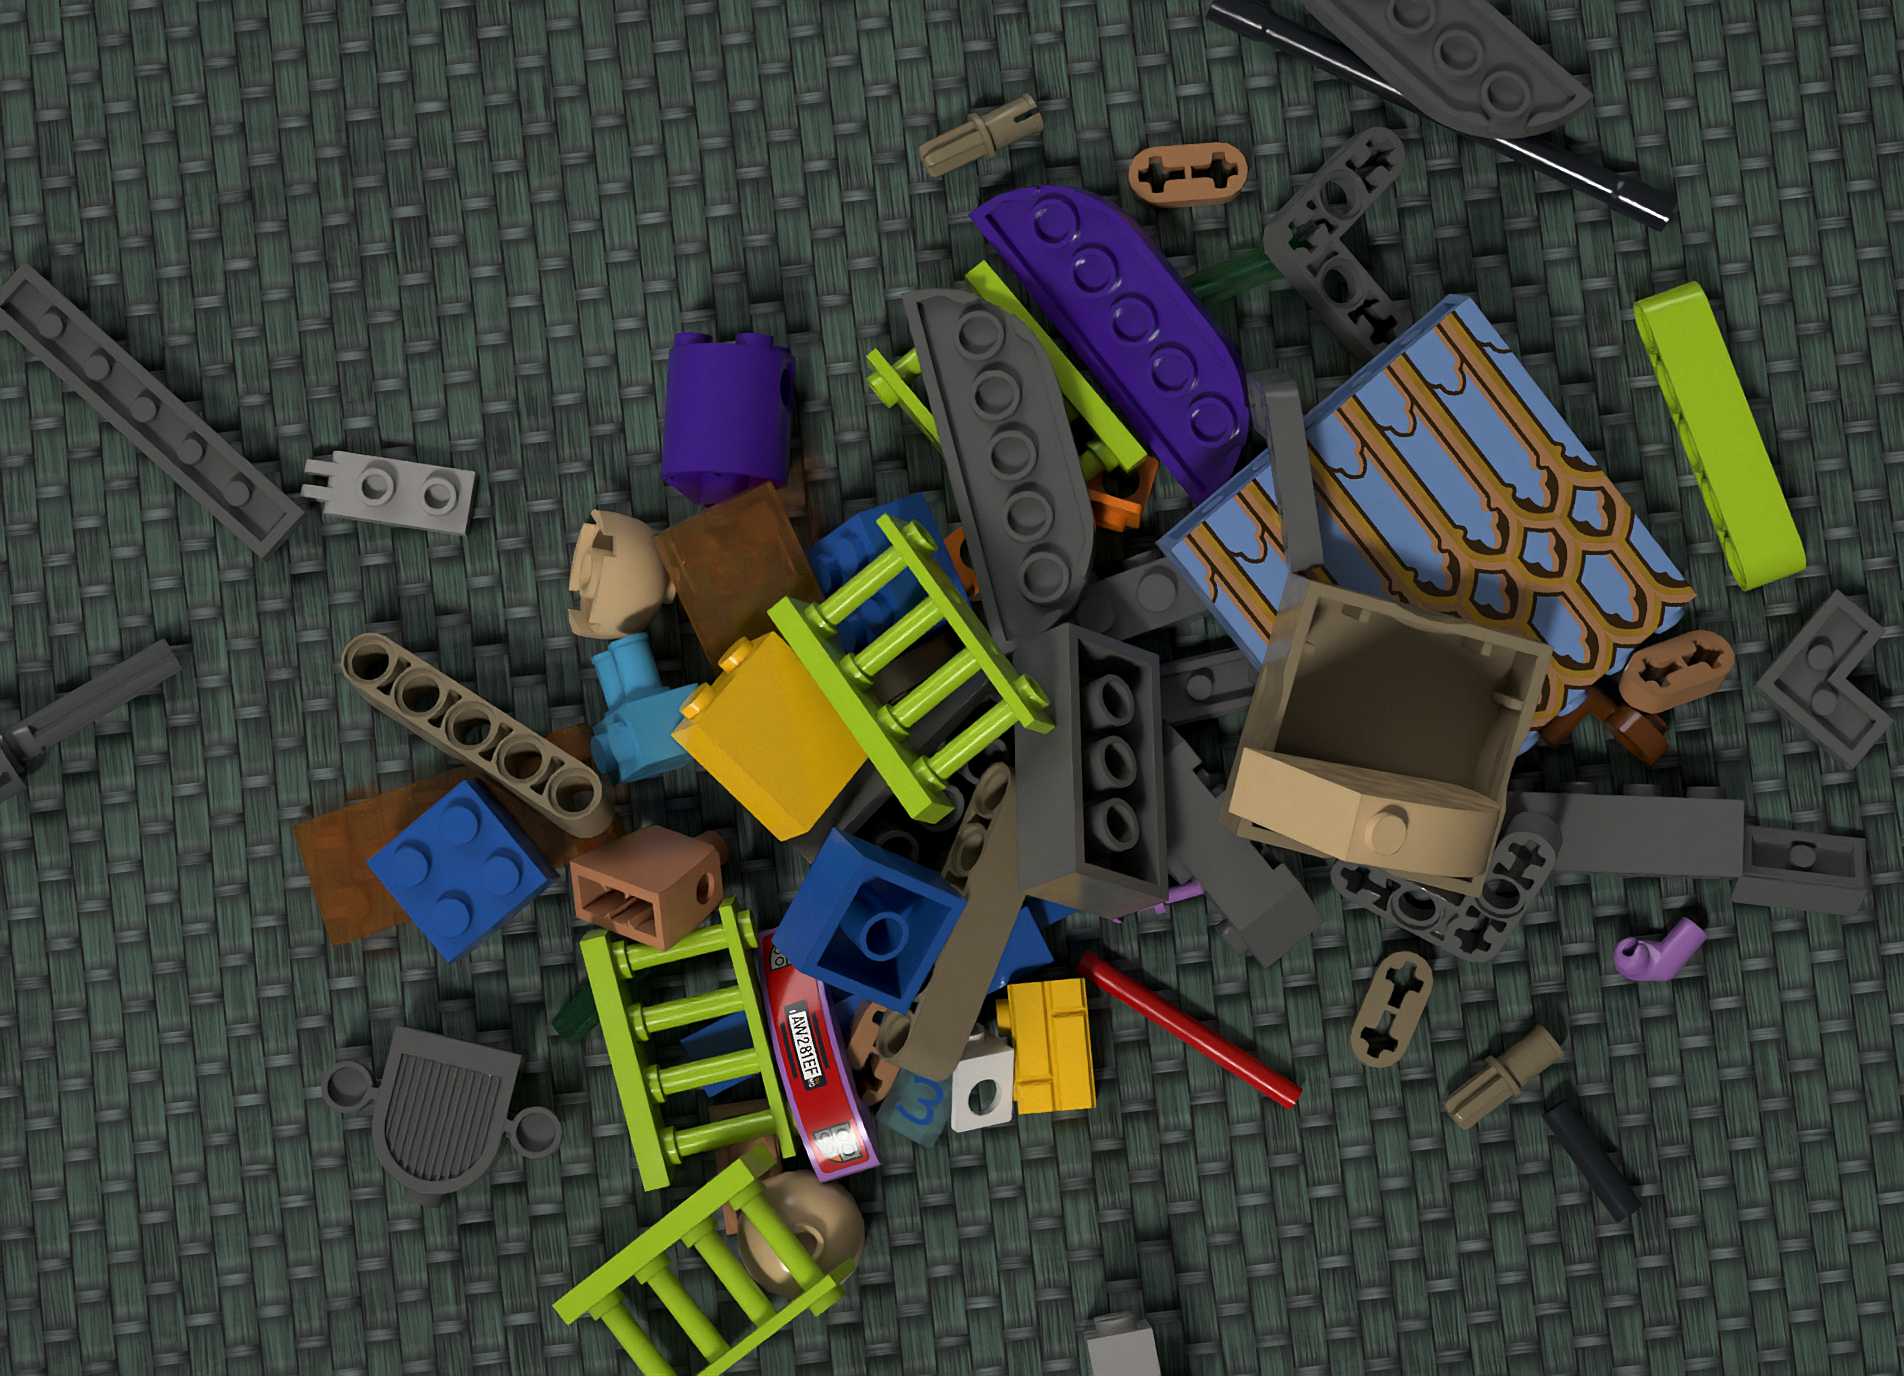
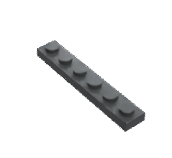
(147, 413)

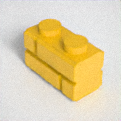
(1049, 1045)

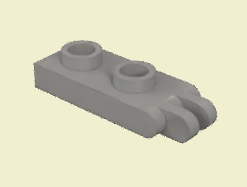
(394, 492)

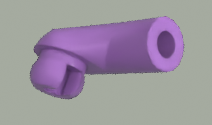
(1658, 959)

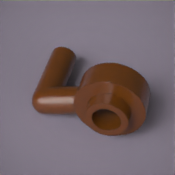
(1635, 730)

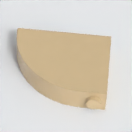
(1368, 814)

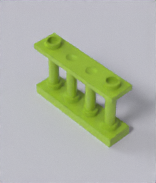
(1110, 441)
(848, 677)
(645, 1086)
(695, 1226)

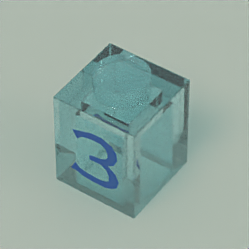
(917, 1107)

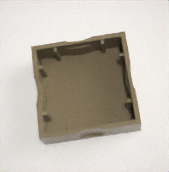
(1392, 694)

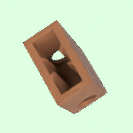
(651, 884)

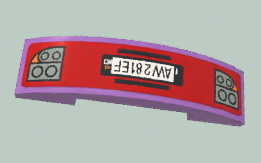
(815, 1067)

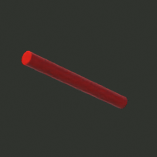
(1188, 1029)

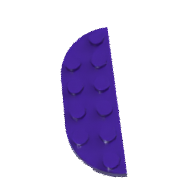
(1130, 325)

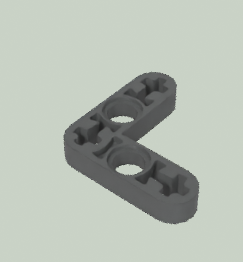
(1324, 251)
(1279, 419)
(1456, 913)

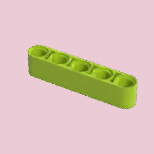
(1719, 436)

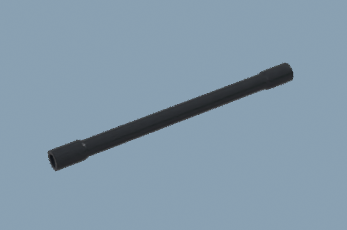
(1618, 191)

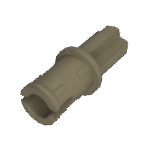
(979, 137)
(1502, 1077)

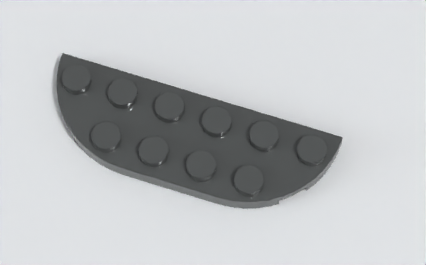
(1458, 63)
(1006, 460)

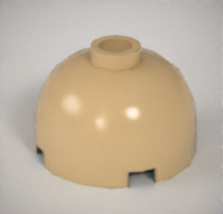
(617, 577)
(818, 1215)

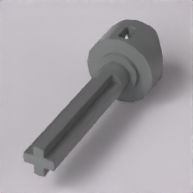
(80, 709)

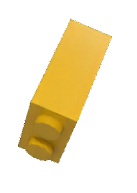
(770, 736)

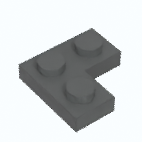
(1811, 683)

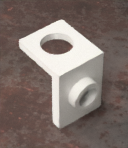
(982, 1059)

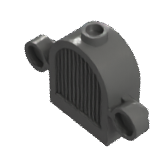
(443, 1111)

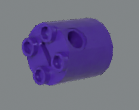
(727, 416)

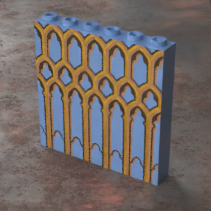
(1453, 494)

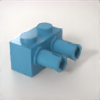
(642, 714)

